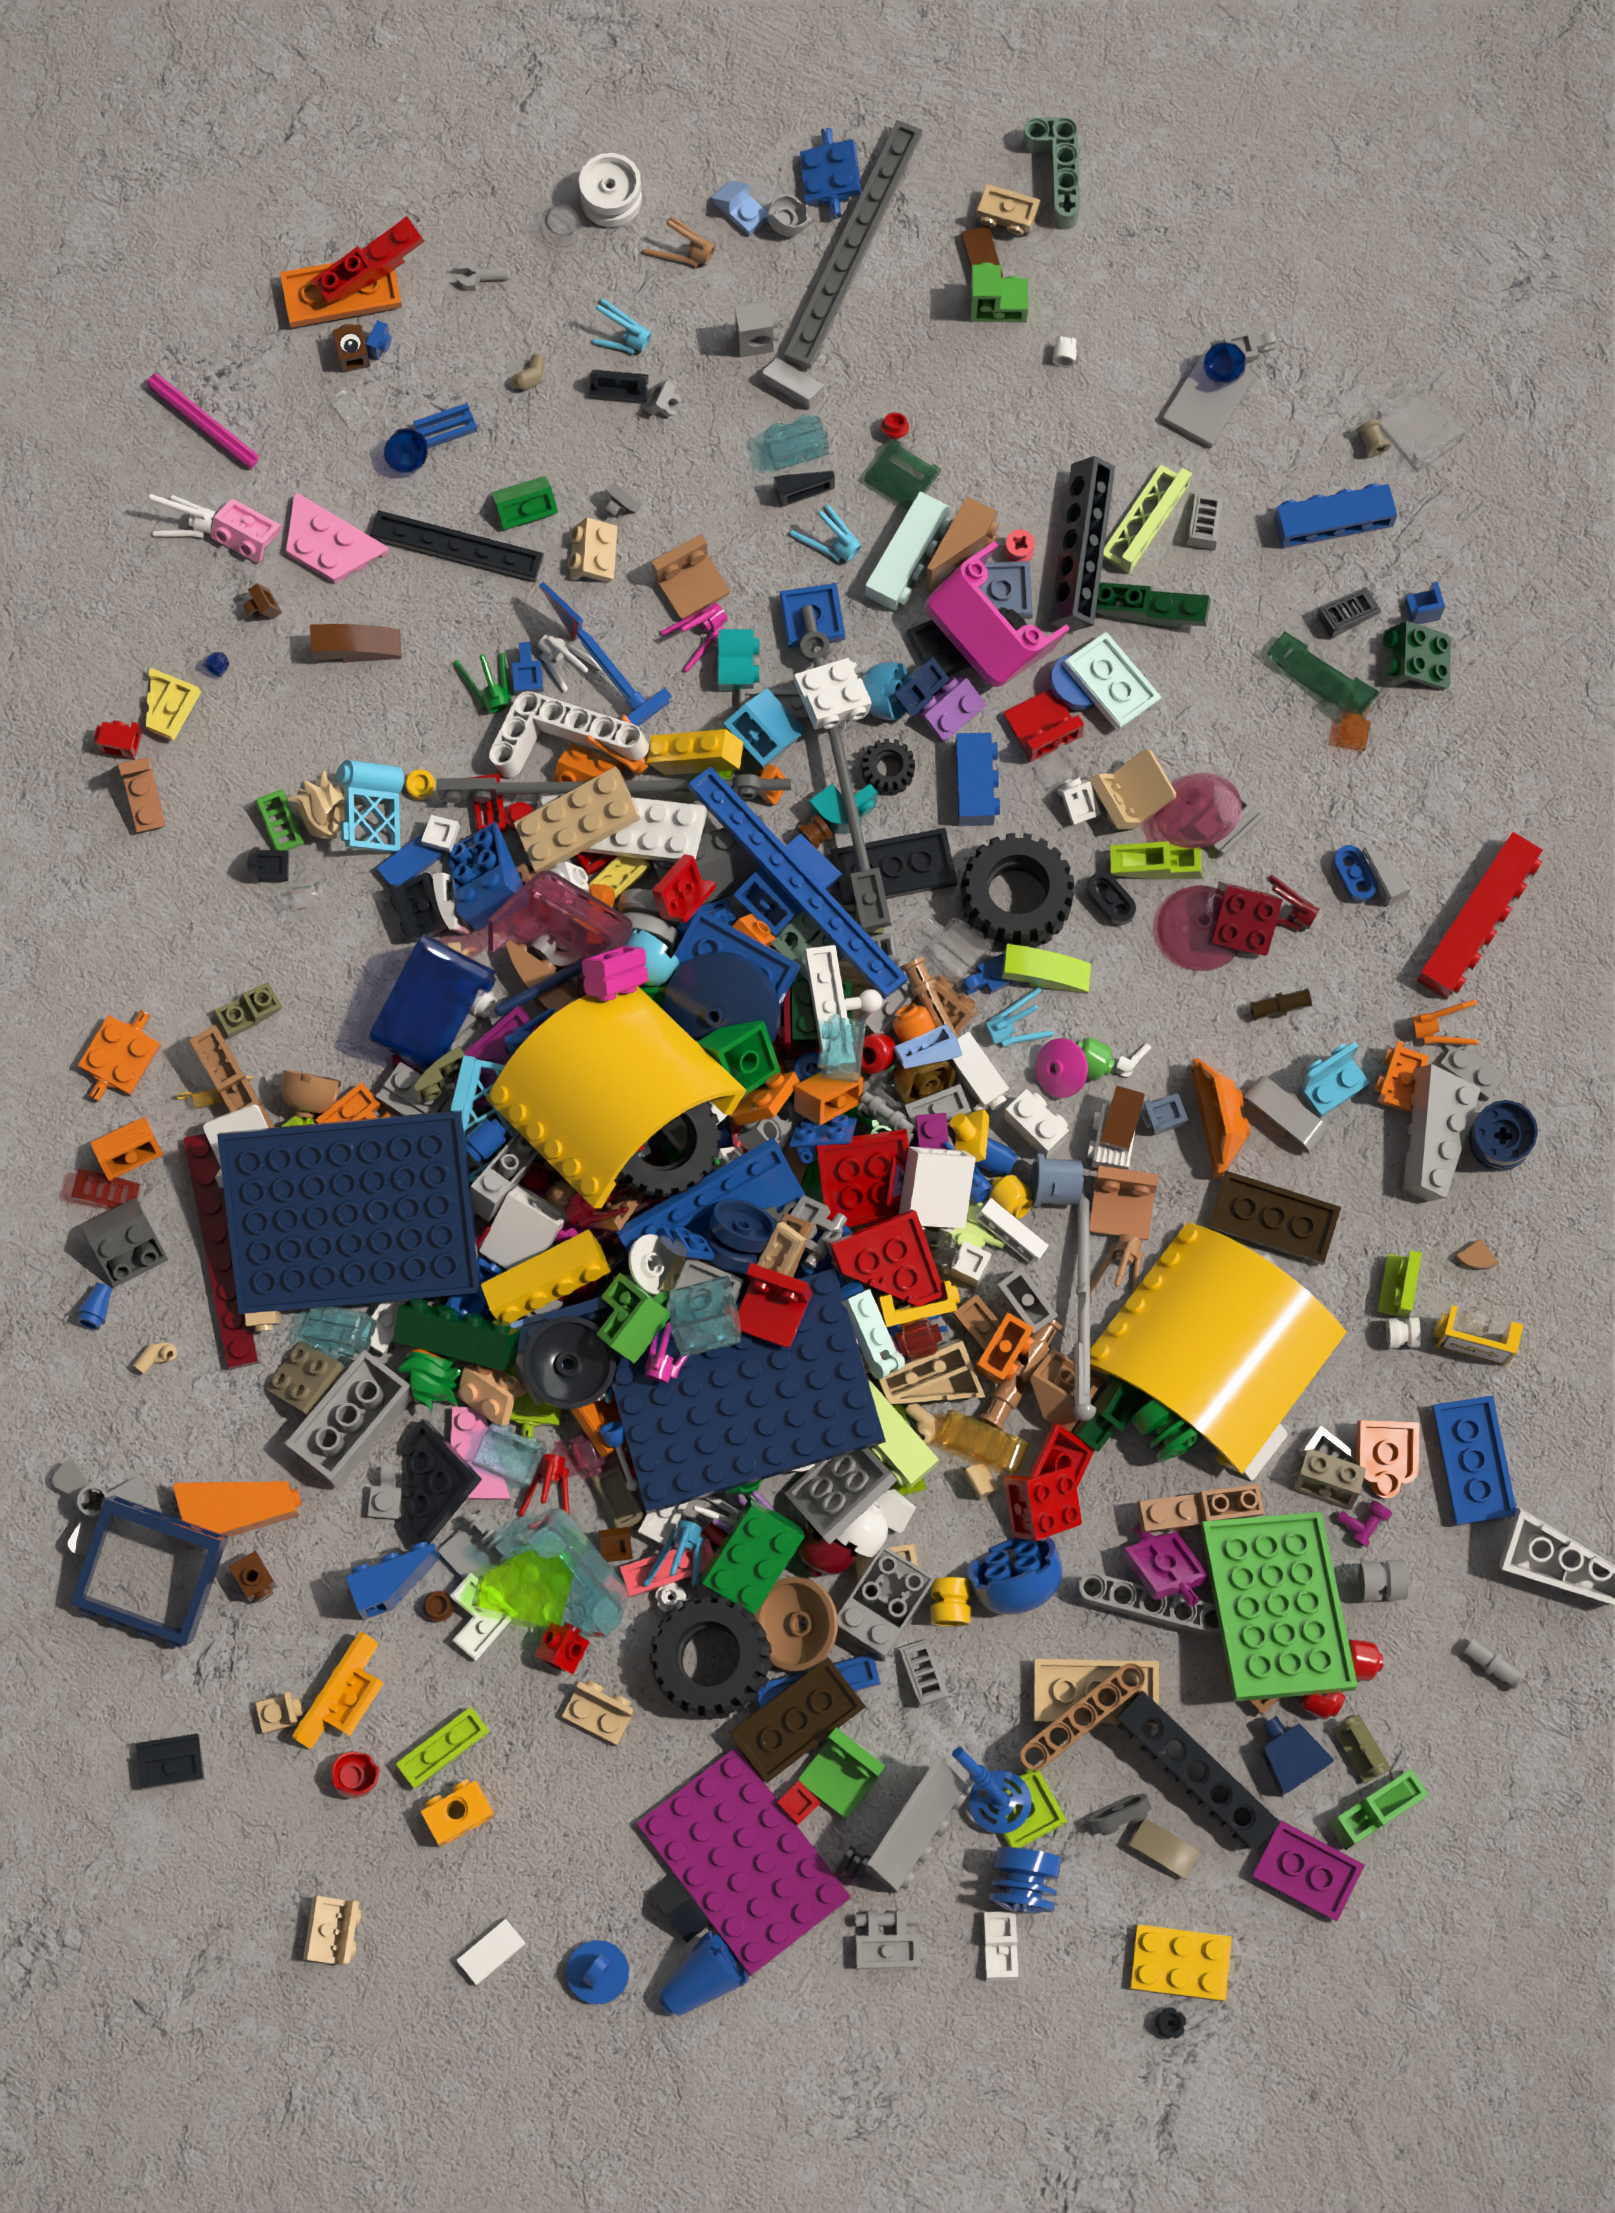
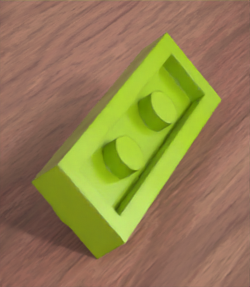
(443, 1748)

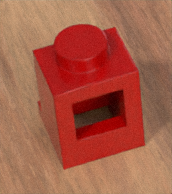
(118, 739)

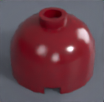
(822, 1556)

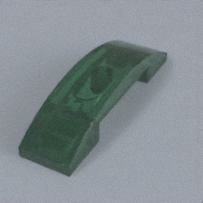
(1321, 677)

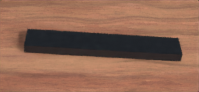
(457, 546)

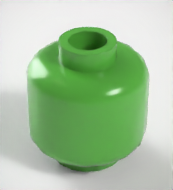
(1097, 1056)

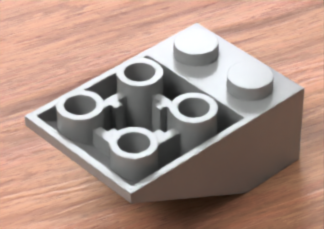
(883, 1602)

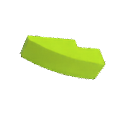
(1156, 861)
(1045, 969)

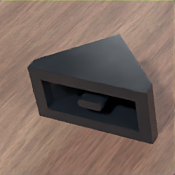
(680, 1907)

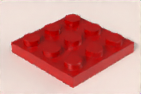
(858, 1176)

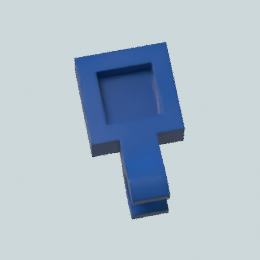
(527, 673)
(989, 976)

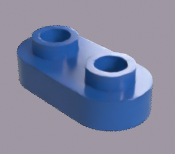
(1355, 875)

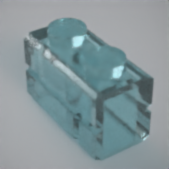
(796, 441)
(339, 1329)

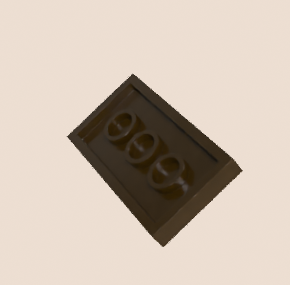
(1274, 1217)
(797, 1719)

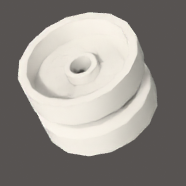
(610, 190)

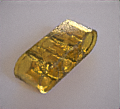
(982, 1441)

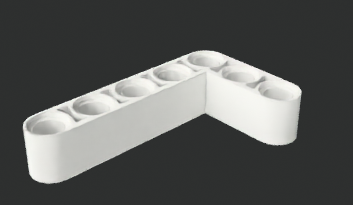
(564, 726)

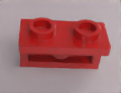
(682, 890)

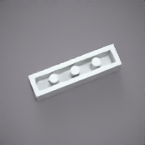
(1011, 1231)

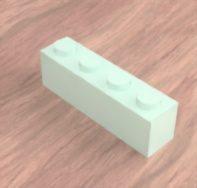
(908, 551)

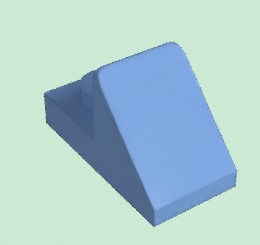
(740, 207)

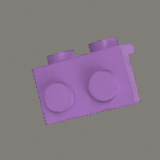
(951, 707)

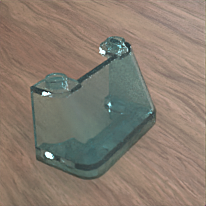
(557, 1534)

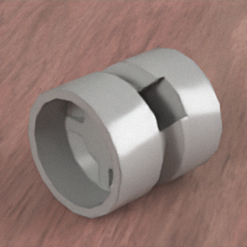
(1383, 1580)

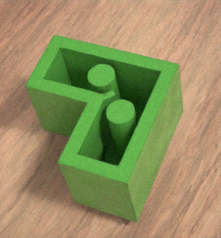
(997, 297)
(634, 1320)

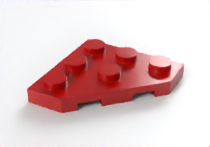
(892, 1259)

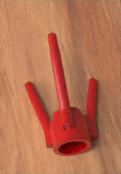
(550, 1470)

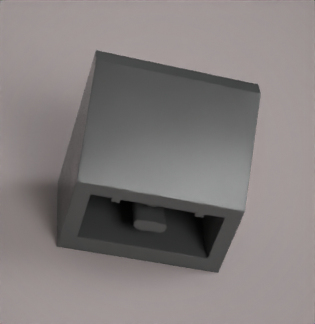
(124, 1242)

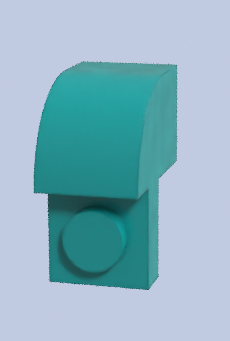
(831, 808)

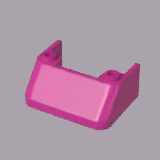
(979, 627)

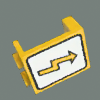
(1476, 1346)

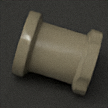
(1373, 438)

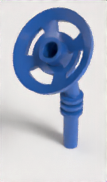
(1000, 1801)

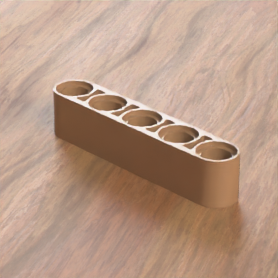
(1096, 1711)

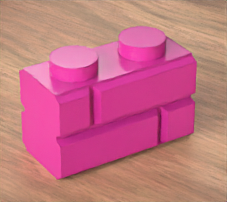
(615, 972)

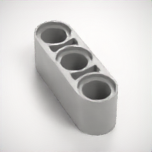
(1285, 1114)

